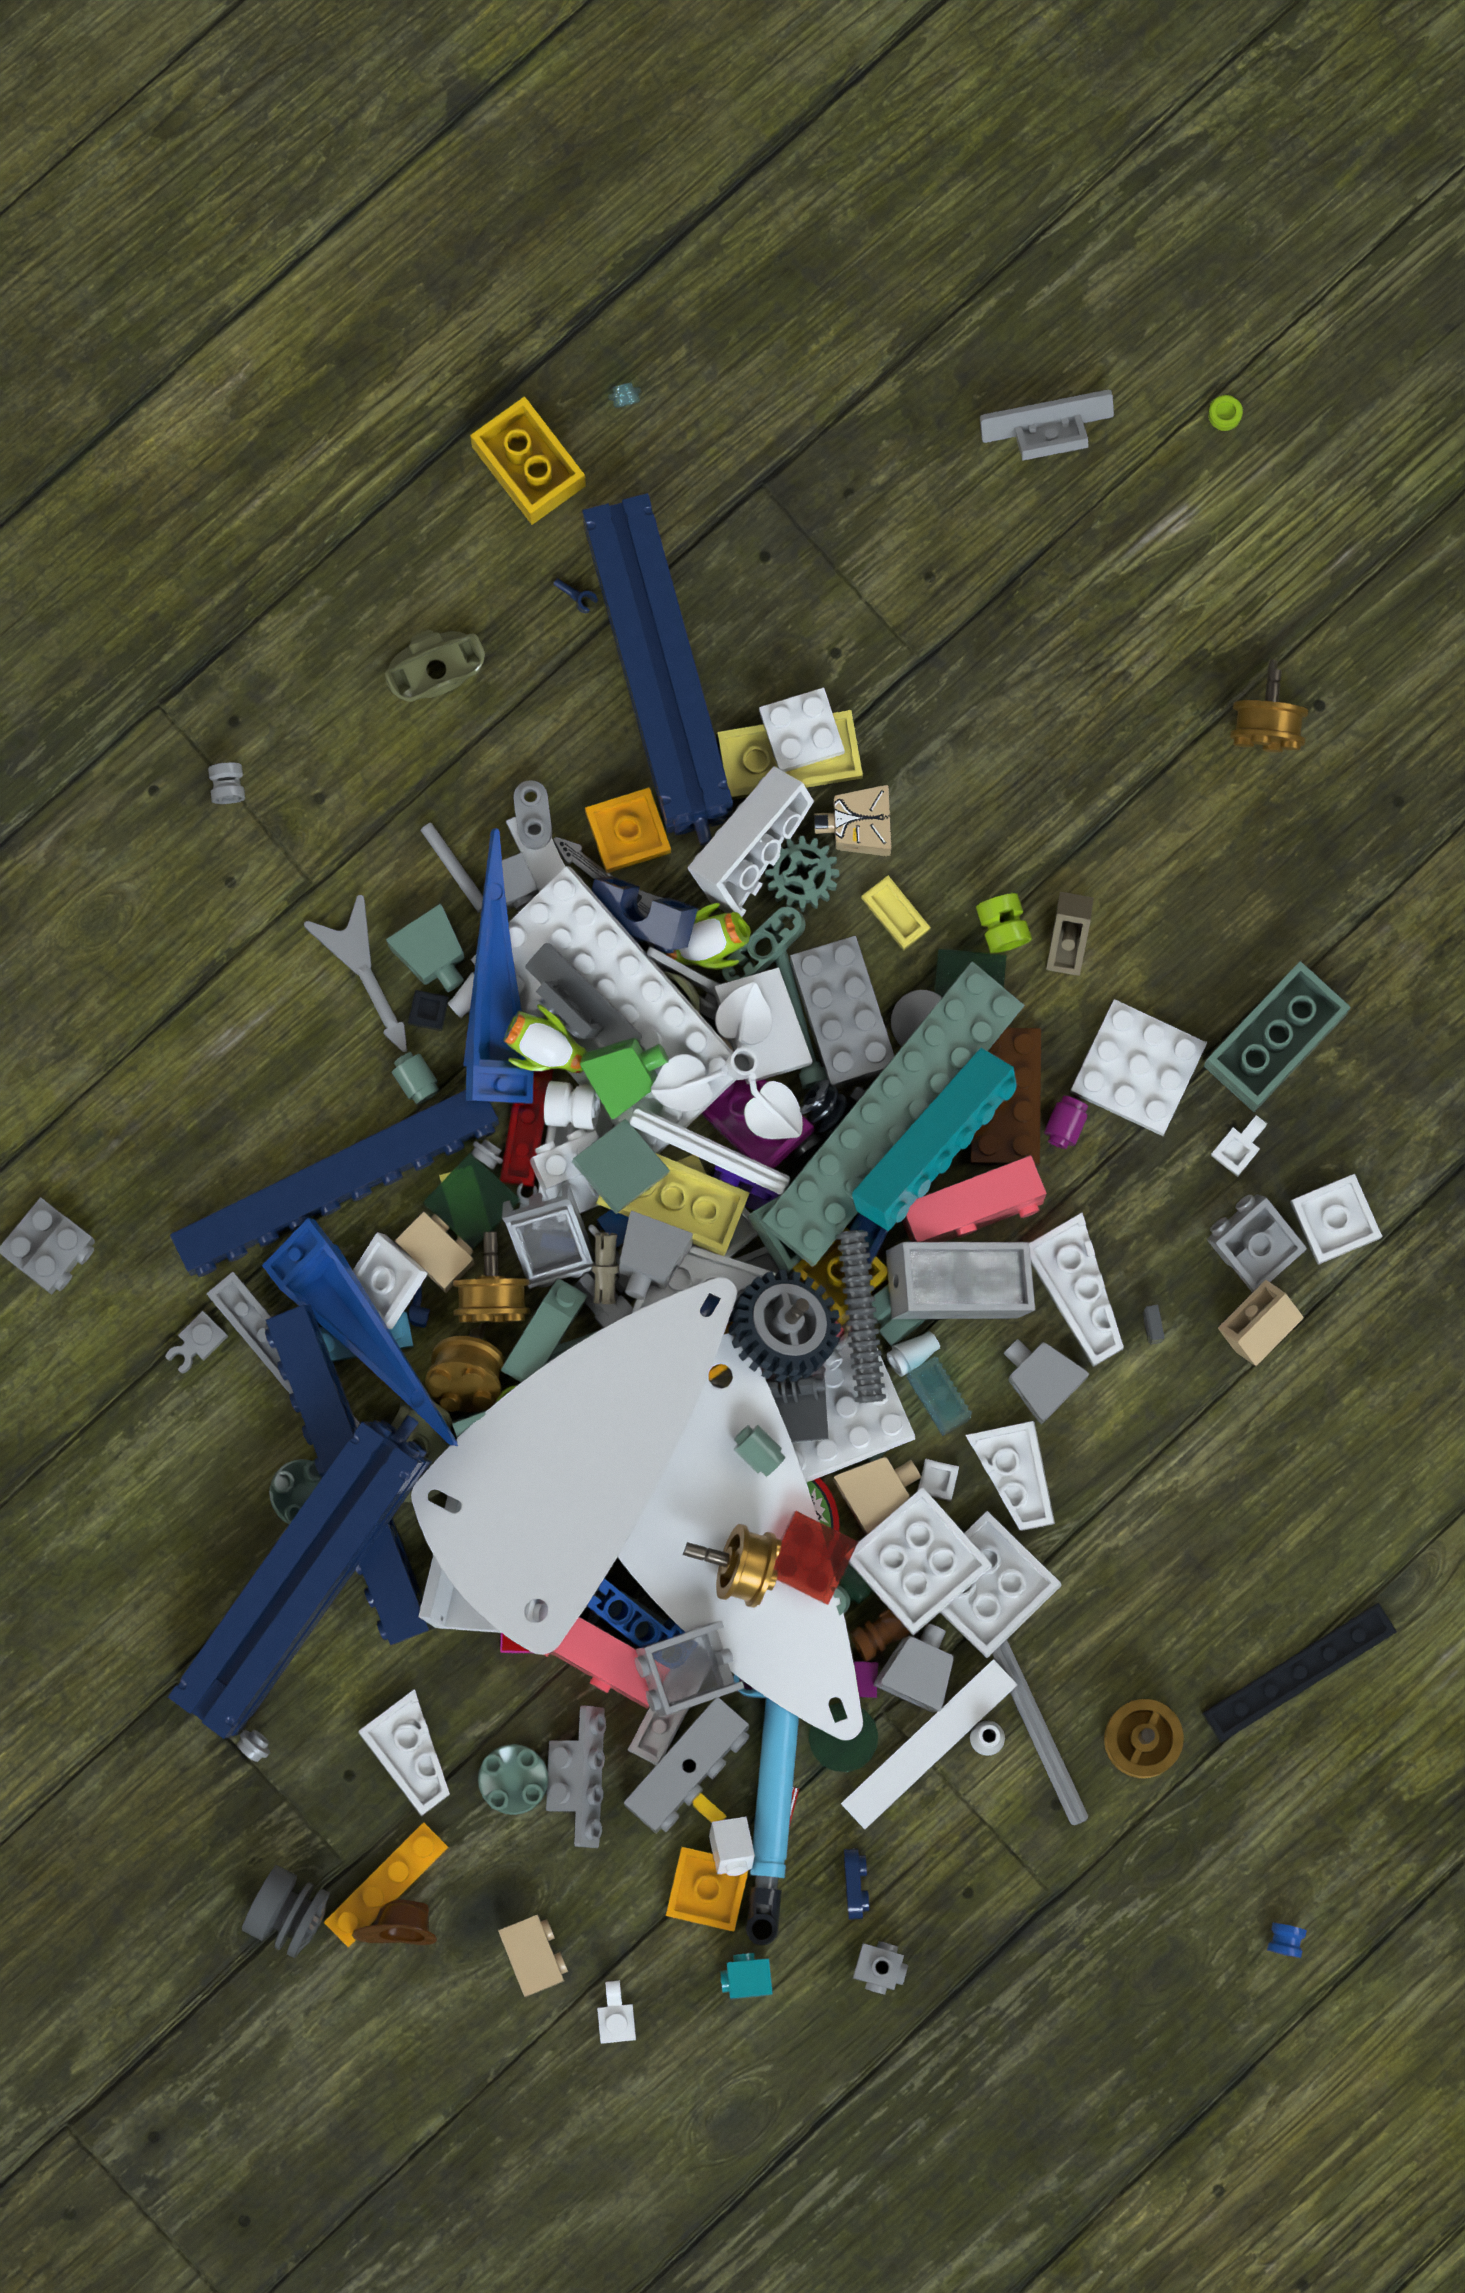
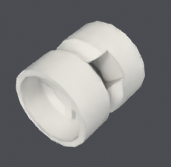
(571, 1105)

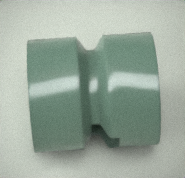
(892, 1329)

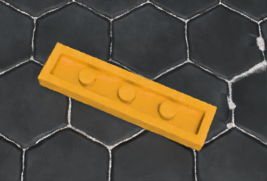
(386, 1883)

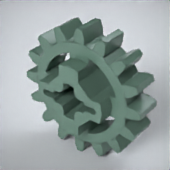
(816, 867)

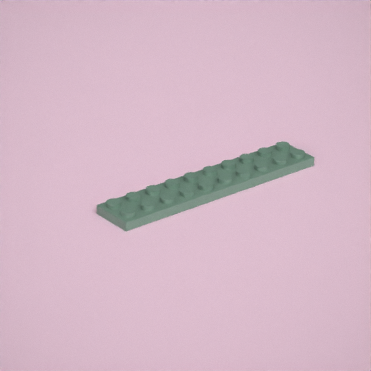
(820, 1196)

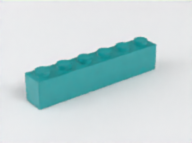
(935, 1139)

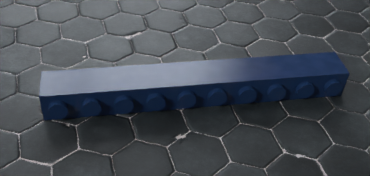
(333, 1181)
(328, 1428)

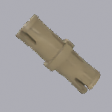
(605, 1268)

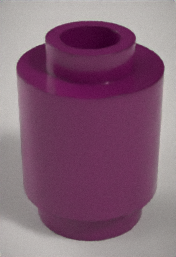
(1066, 1122)

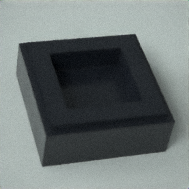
(428, 1010)

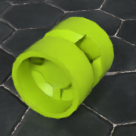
(1011, 932)

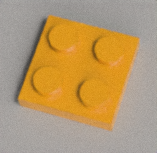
(628, 830)
(703, 1895)

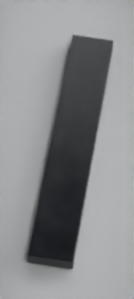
(1299, 1672)

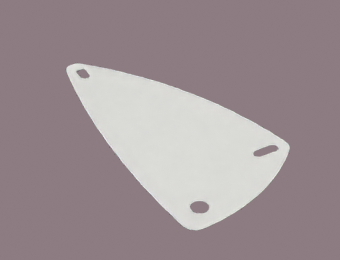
(569, 1465)
(788, 1643)

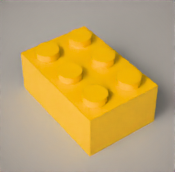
(528, 460)

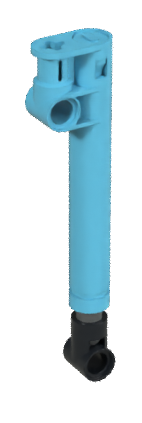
(771, 1813)

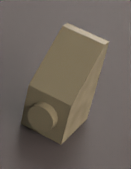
(1070, 933)

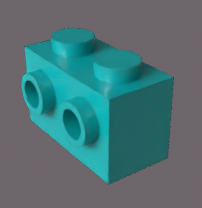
(747, 1977)

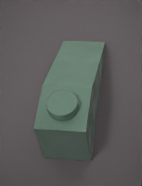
(545, 1330)

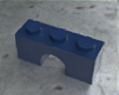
(667, 924)

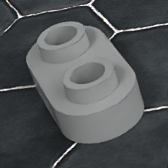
(532, 814)

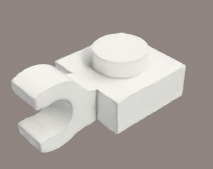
(1237, 1148)
(616, 2020)

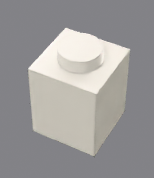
(732, 1846)

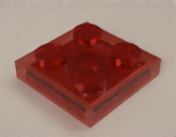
(813, 1557)

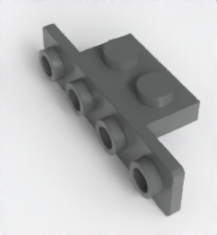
(576, 1000)

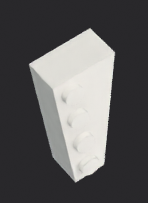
(750, 840)

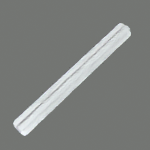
(709, 1150)

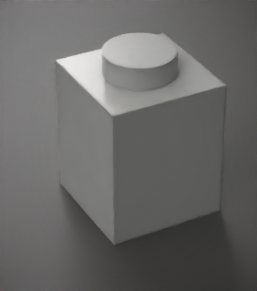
(518, 882)

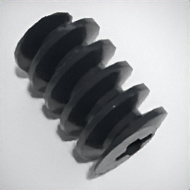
(825, 1106)

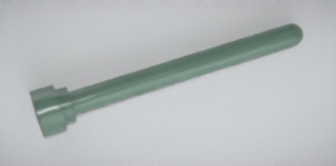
(814, 1073)

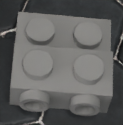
(1255, 1241)
(47, 1246)

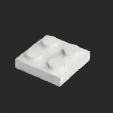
(801, 730)
(1336, 1219)
(388, 1277)

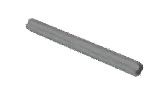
(1041, 1736)

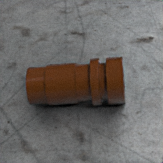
(878, 1634)

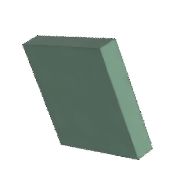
(620, 1166)

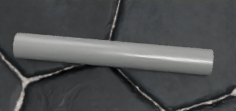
(453, 866)

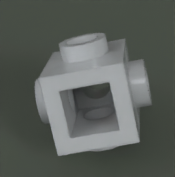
(866, 1971)

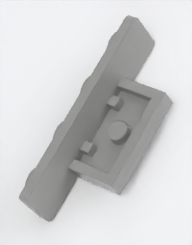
(1050, 425)
(577, 1776)

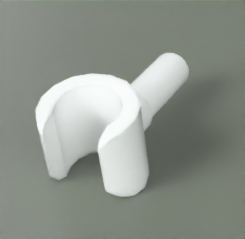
(836, 1359)

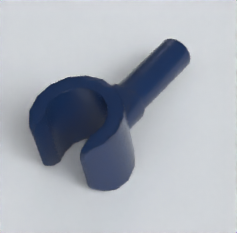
(576, 595)
(418, 1315)

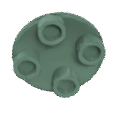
(292, 1487)
(513, 1779)

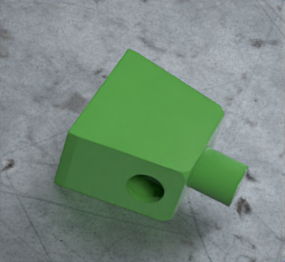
(622, 1073)

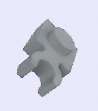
(200, 1338)

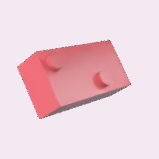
(976, 1203)
(604, 1659)

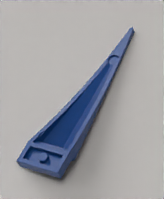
(494, 1000)
(318, 1275)

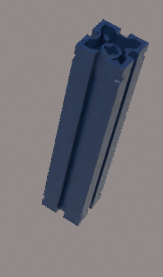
(658, 666)
(301, 1576)

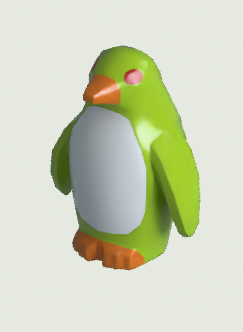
(713, 939)
(543, 1043)

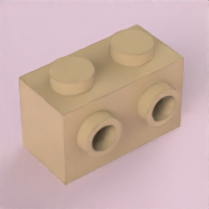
(436, 1251)
(1260, 1322)
(532, 1955)

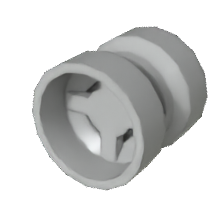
(226, 783)

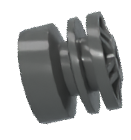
(286, 1911)

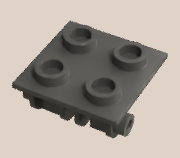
(802, 1406)

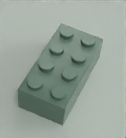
(1277, 1036)

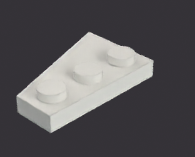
(407, 1753)

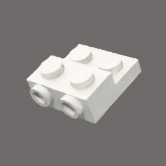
(555, 1167)

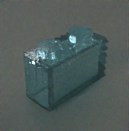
(939, 1396)

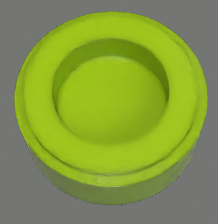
(1225, 412)

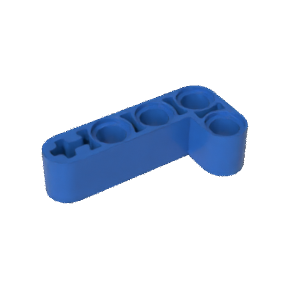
(630, 1617)

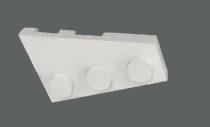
(1016, 1468)

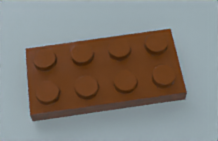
(1016, 1122)

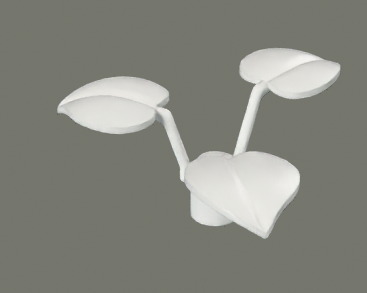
(683, 1081)

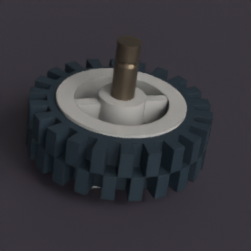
(784, 1325)

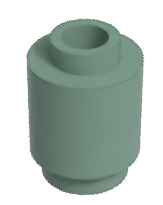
(415, 1078)
(758, 1450)

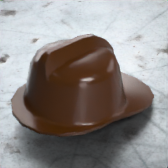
(399, 1923)

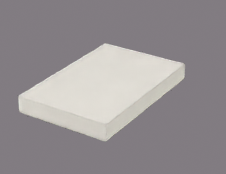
(785, 1045)

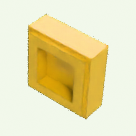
(708, 1809)

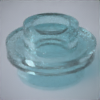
(625, 395)

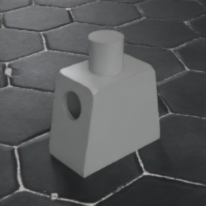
(651, 1253)
(1043, 1378)
(918, 1670)

